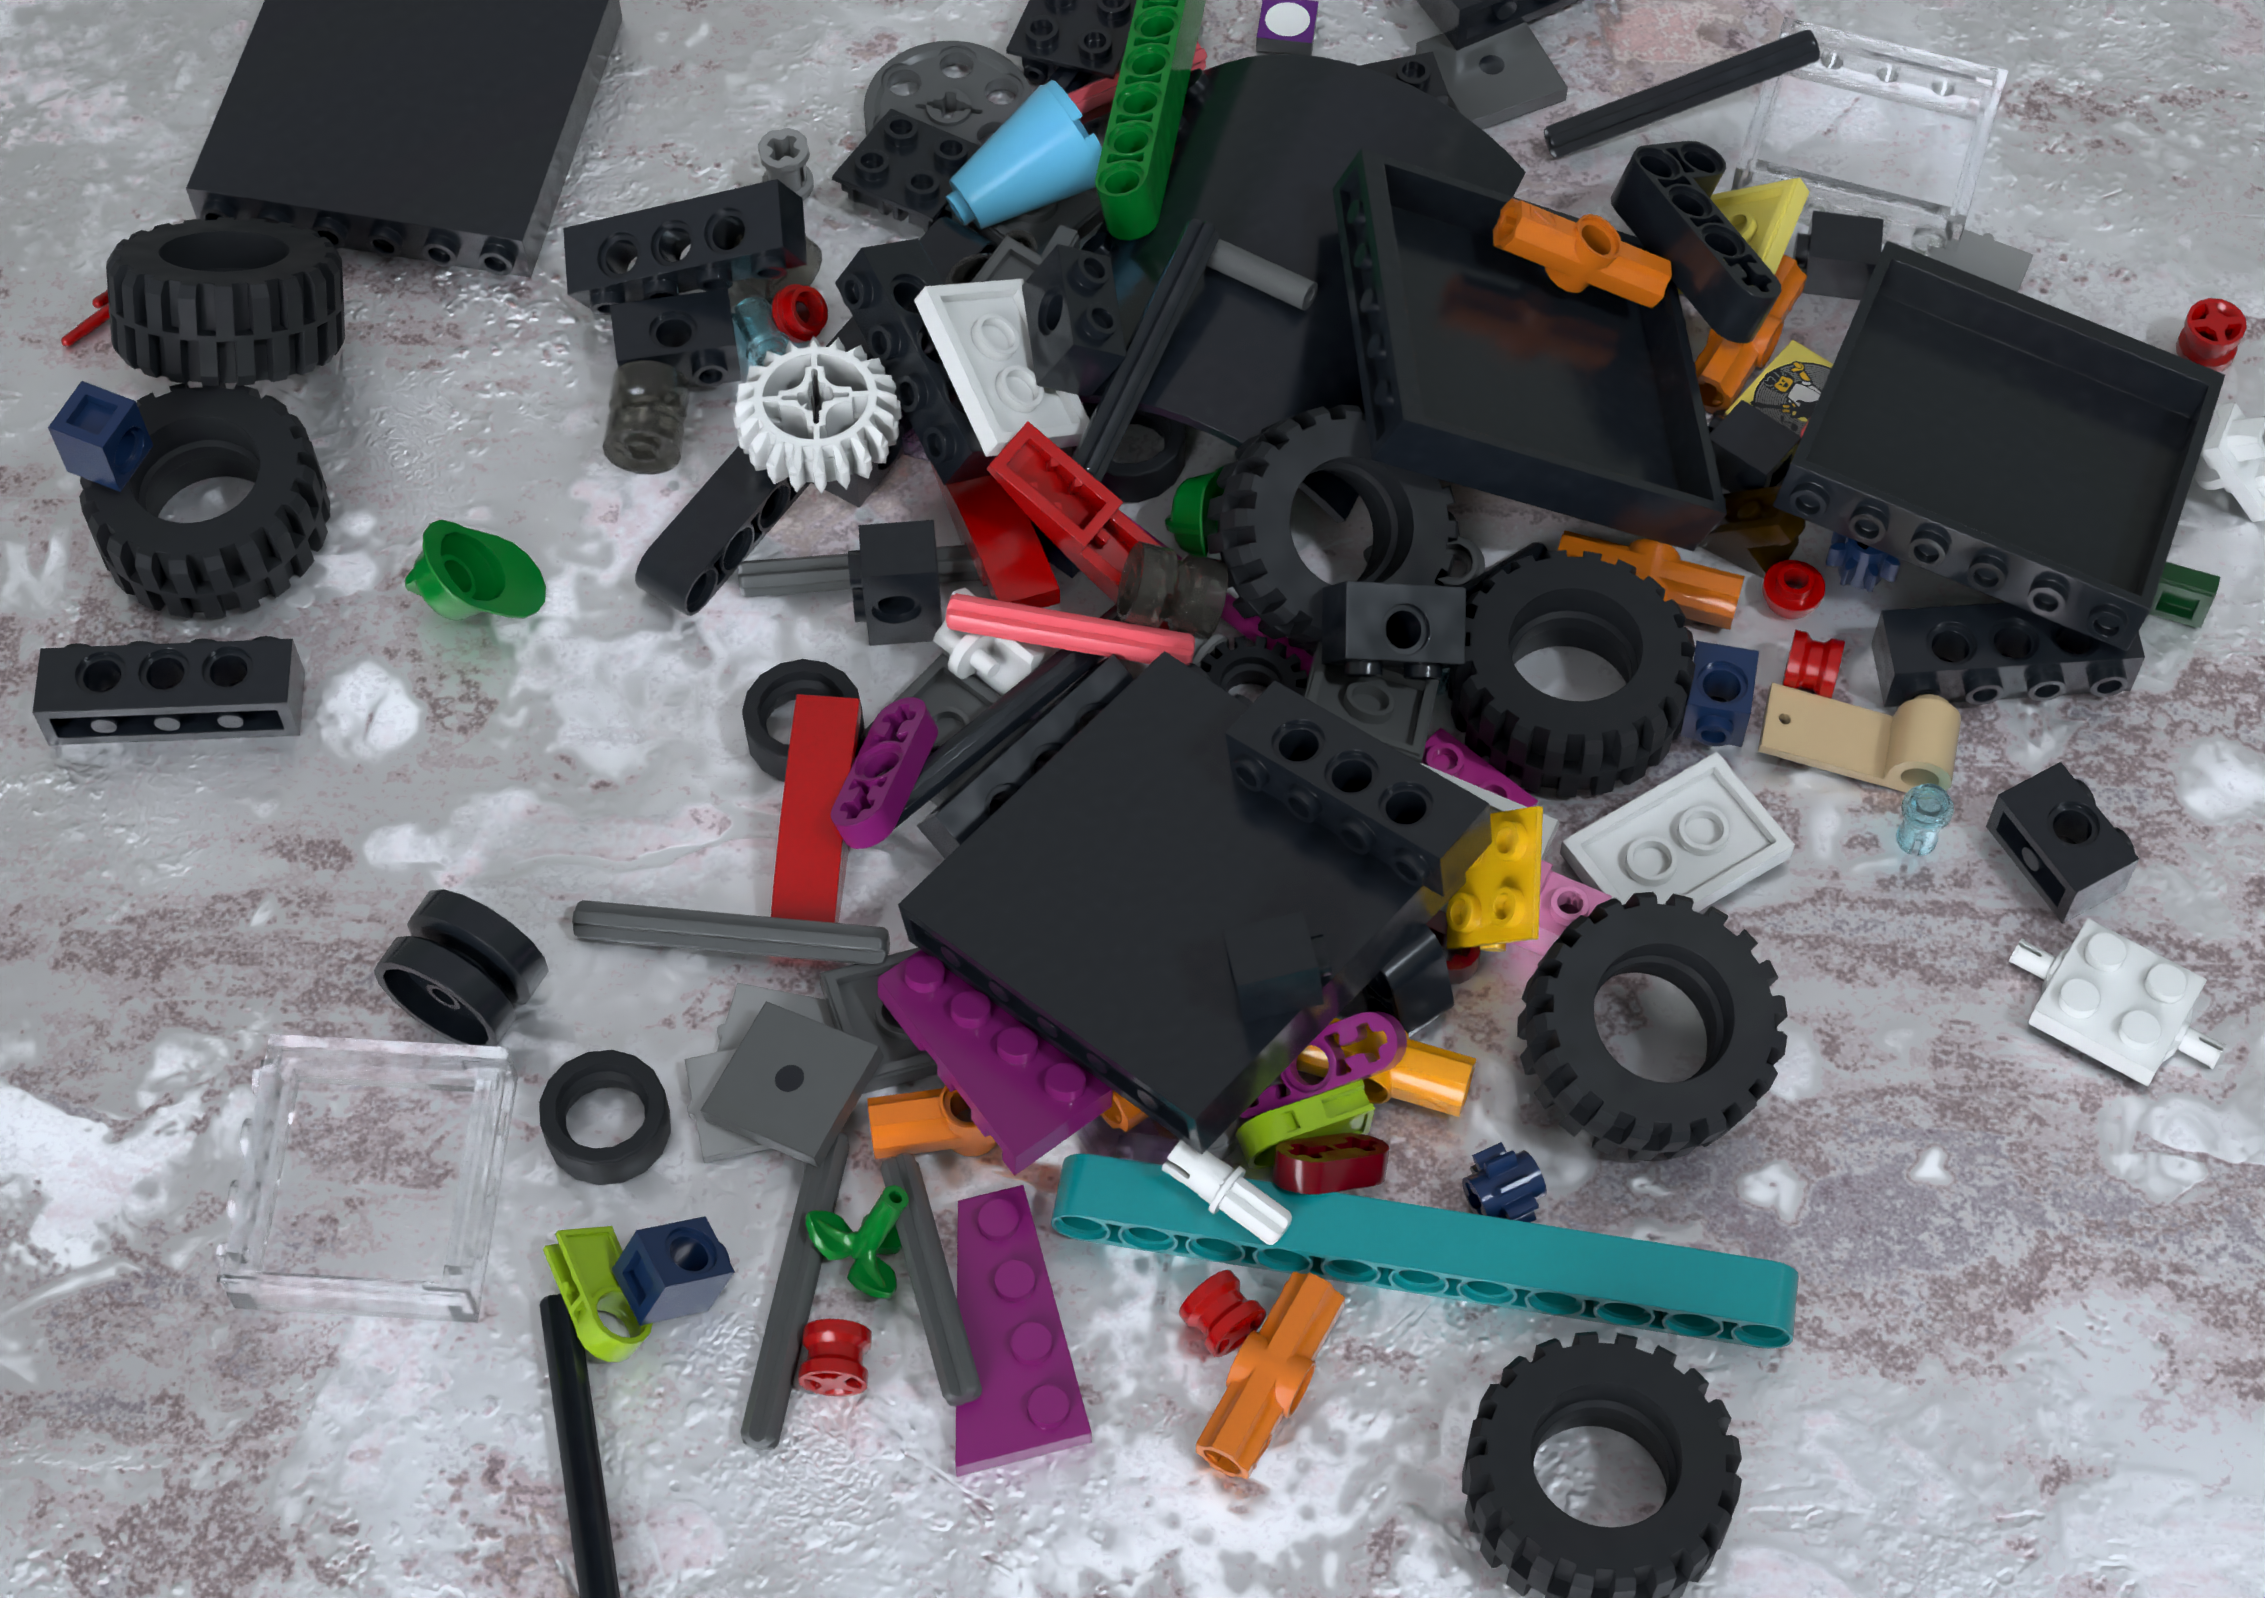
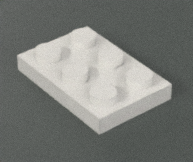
(990, 362)
(1684, 837)

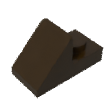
(1754, 531)

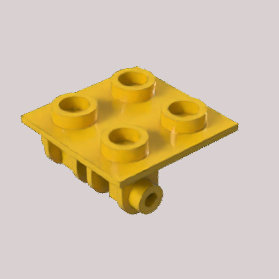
(1501, 886)

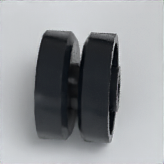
(461, 969)

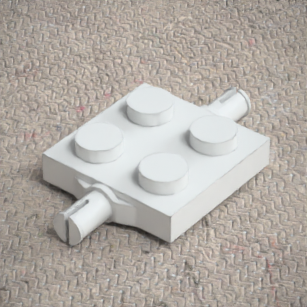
(2117, 1002)

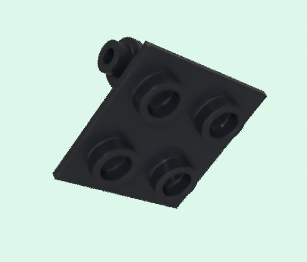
(1072, 35)
(905, 169)

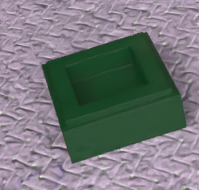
(2184, 595)

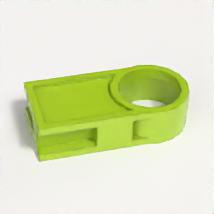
(1327, 1113)
(587, 1284)

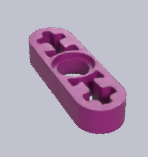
(872, 804)
(1363, 1064)

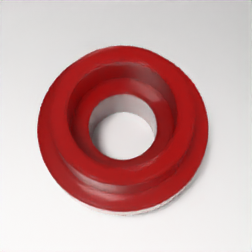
(799, 312)
(1792, 602)

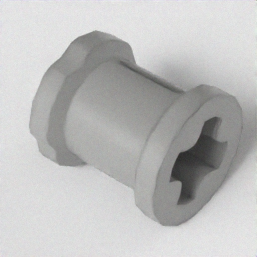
(785, 159)

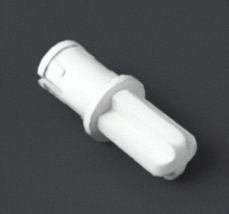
(1228, 1191)

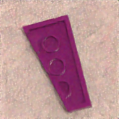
(1005, 1072)
(1016, 1340)

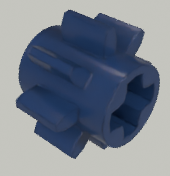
(1861, 564)
(1504, 1184)

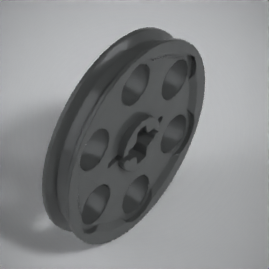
(938, 93)

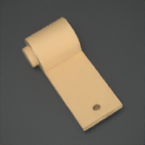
(1861, 743)

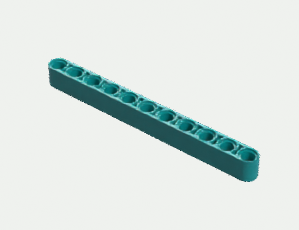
(1441, 1254)

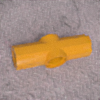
(1423, 1076)

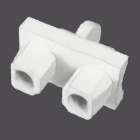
(2236, 459)
(992, 659)

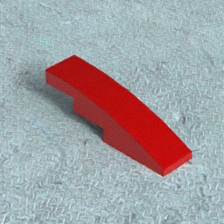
(1069, 507)
(1000, 542)
(809, 847)

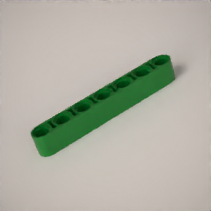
(1146, 114)

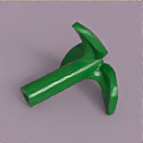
(874, 1237)

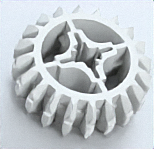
(779, 412)

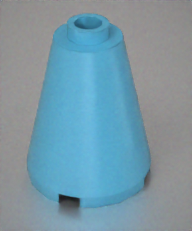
(1028, 162)

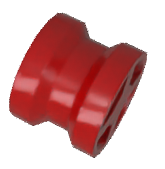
(2220, 324)
(1813, 664)
(1222, 1313)
(835, 1357)

